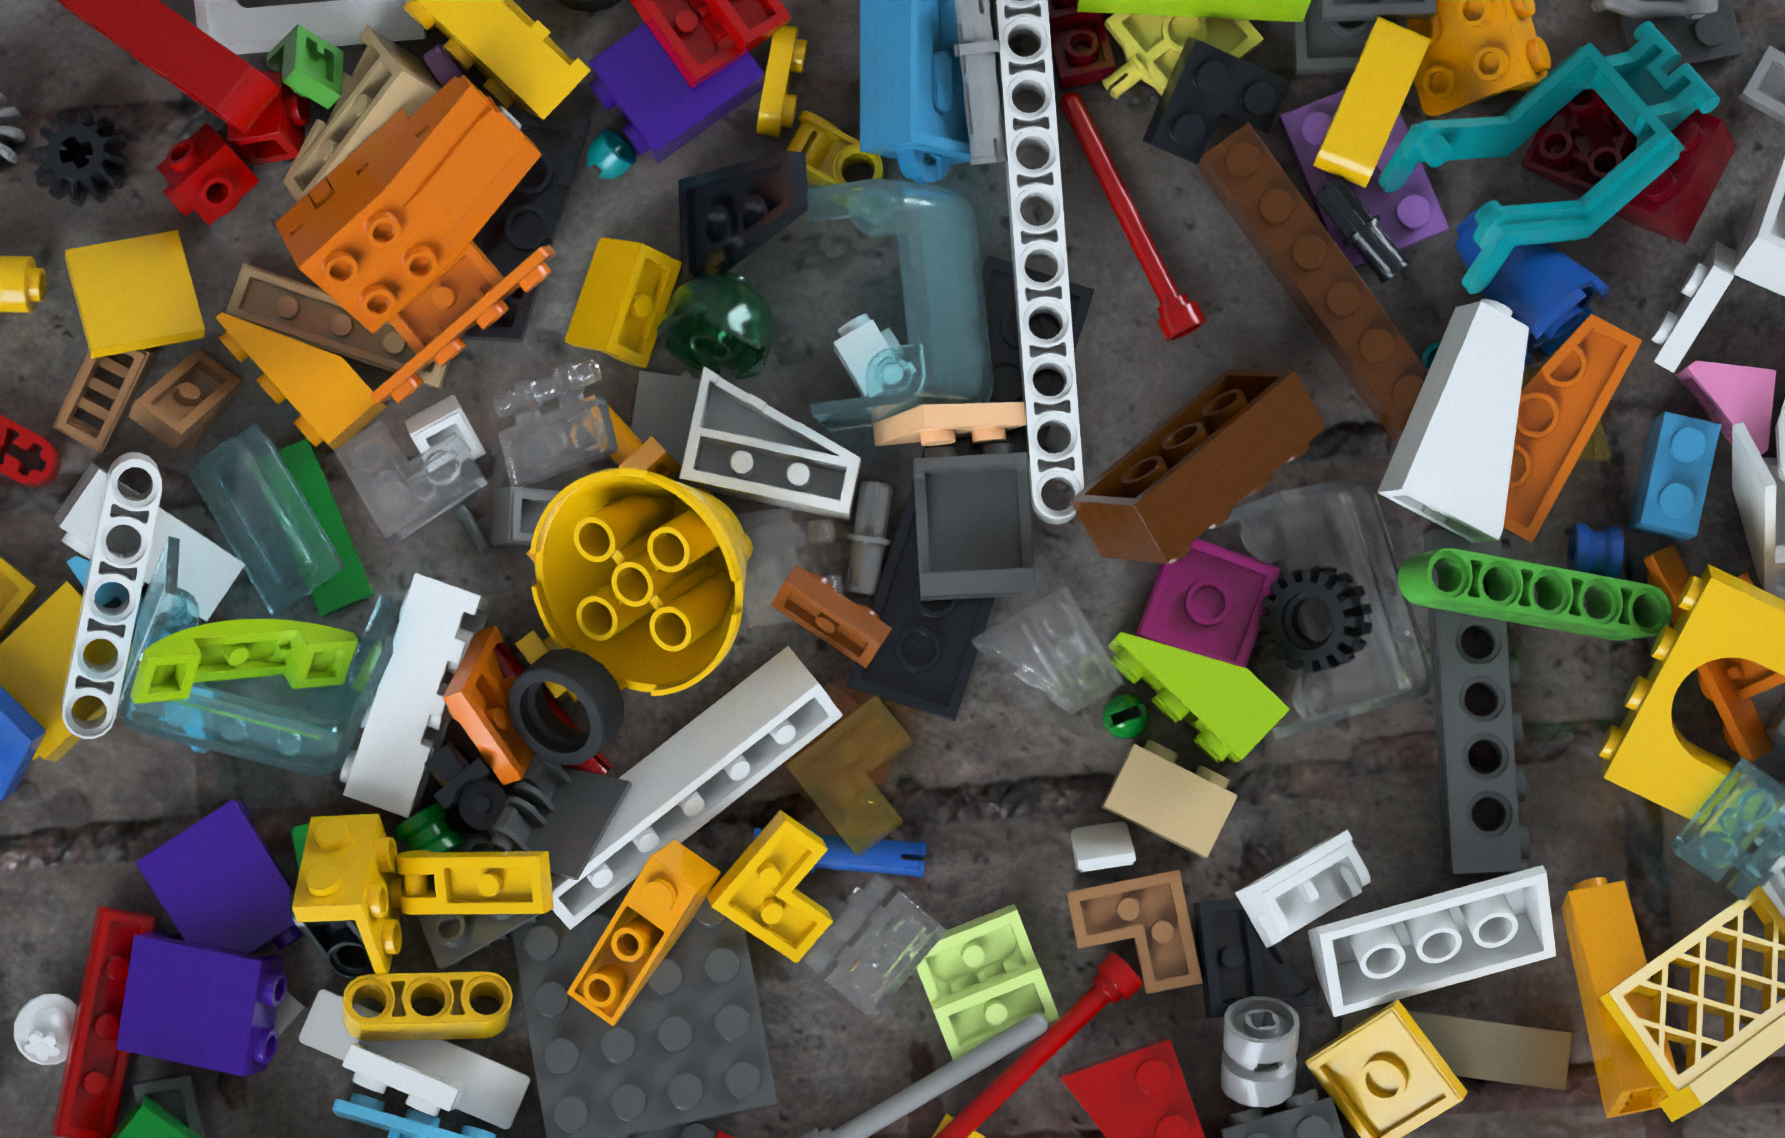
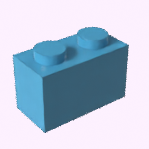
(1674, 477)

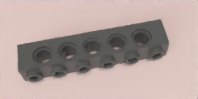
(1457, 729)

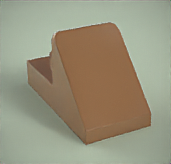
(186, 401)

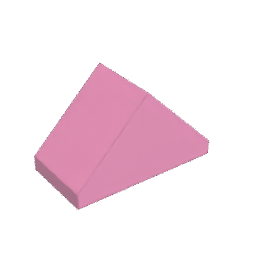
(1733, 396)

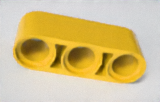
(1371, 102)
(451, 989)

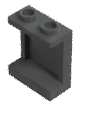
(973, 523)

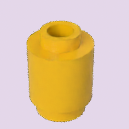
(21, 284)

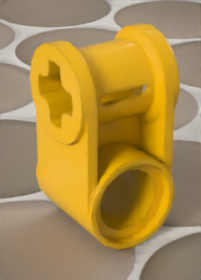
(829, 151)

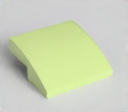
(984, 980)

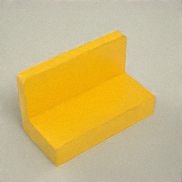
(623, 300)

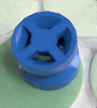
(1596, 550)

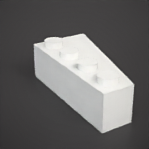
(408, 711)

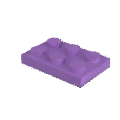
(1406, 215)

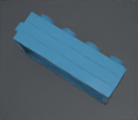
(912, 86)

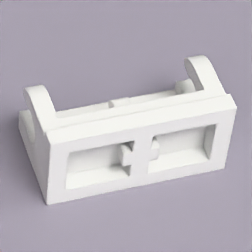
(1304, 888)

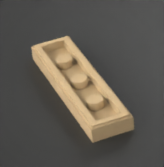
(318, 320)

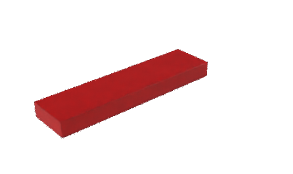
(93, 1065)

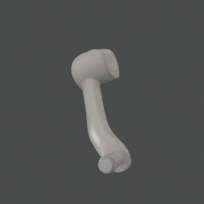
(1653, 9)

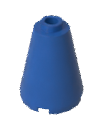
(1540, 288)

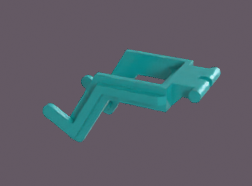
(1628, 82)

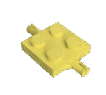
(1155, 43)

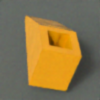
(316, 382)
(643, 930)

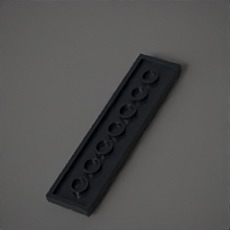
(930, 642)

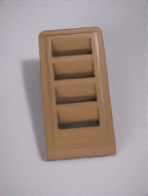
(122, 396)

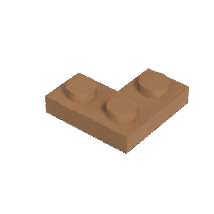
(1151, 913)

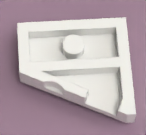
(1702, 292)

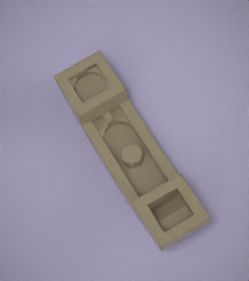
(1490, 1048)

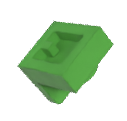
(309, 66)

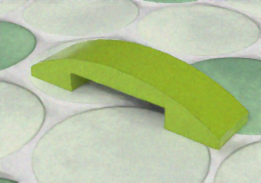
(243, 648)

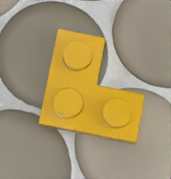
(762, 890)

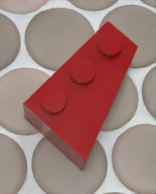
(1137, 1094)

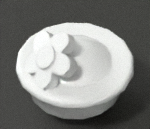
(45, 1028)

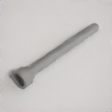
(939, 1080)

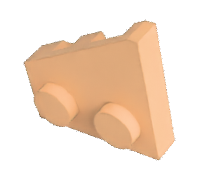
(945, 422)

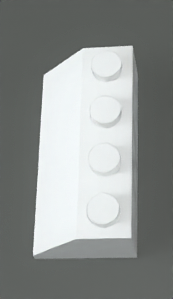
(1434, 941)

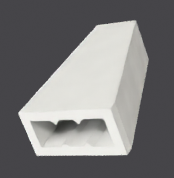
(1463, 425)

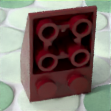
(1591, 140)

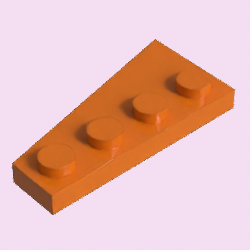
(1559, 416)

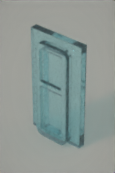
(266, 519)

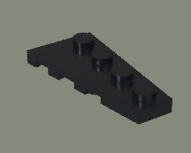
(531, 215)

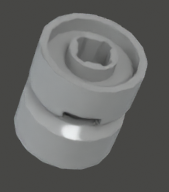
(1259, 1051)

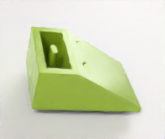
(1213, 696)

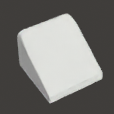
(439, 422)
(1102, 846)

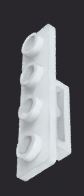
(430, 1071)

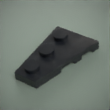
(738, 210)

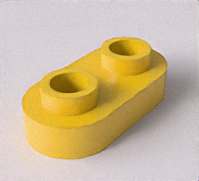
(776, 104)

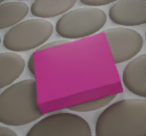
(1208, 603)

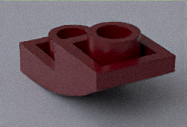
(1078, 45)

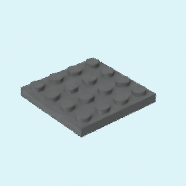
(676, 1056)

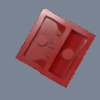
(710, 33)

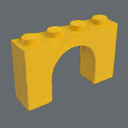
(1717, 621)

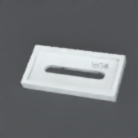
(337, 22)

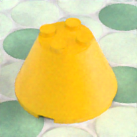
(641, 577)

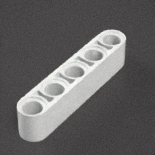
(111, 623)

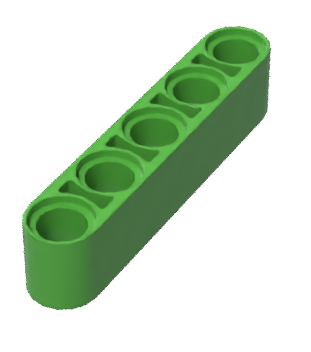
(1513, 600)

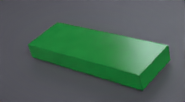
(351, 583)

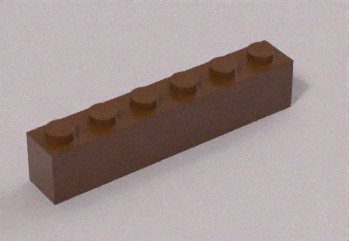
(1316, 276)

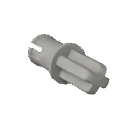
(869, 538)

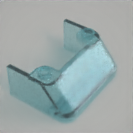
(941, 294)
(254, 715)

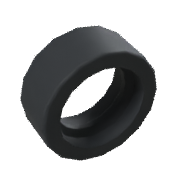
(540, 726)

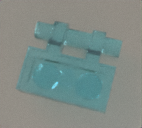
(1730, 823)

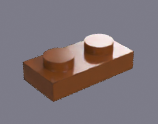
(831, 616)

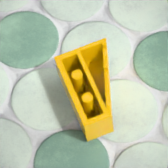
(506, 47)

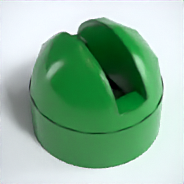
(1128, 728)

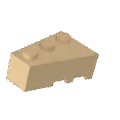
(376, 90)

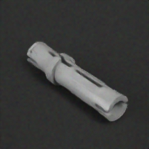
(979, 80)

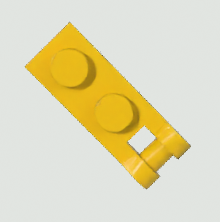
(476, 882)

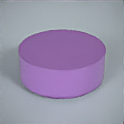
(443, 65)

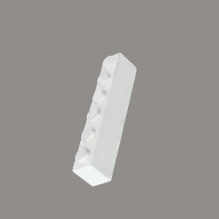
(700, 776)

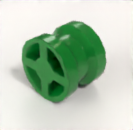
(429, 831)

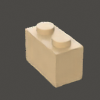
(1170, 799)

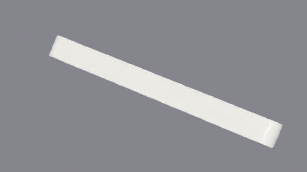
(1045, 241)

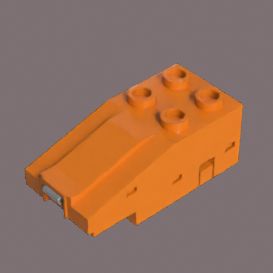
(408, 201)

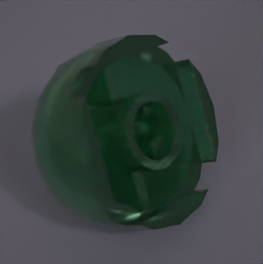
(719, 323)

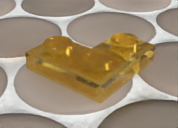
(838, 773)

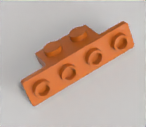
(450, 306)
(1724, 680)

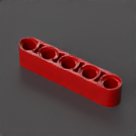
(182, 57)

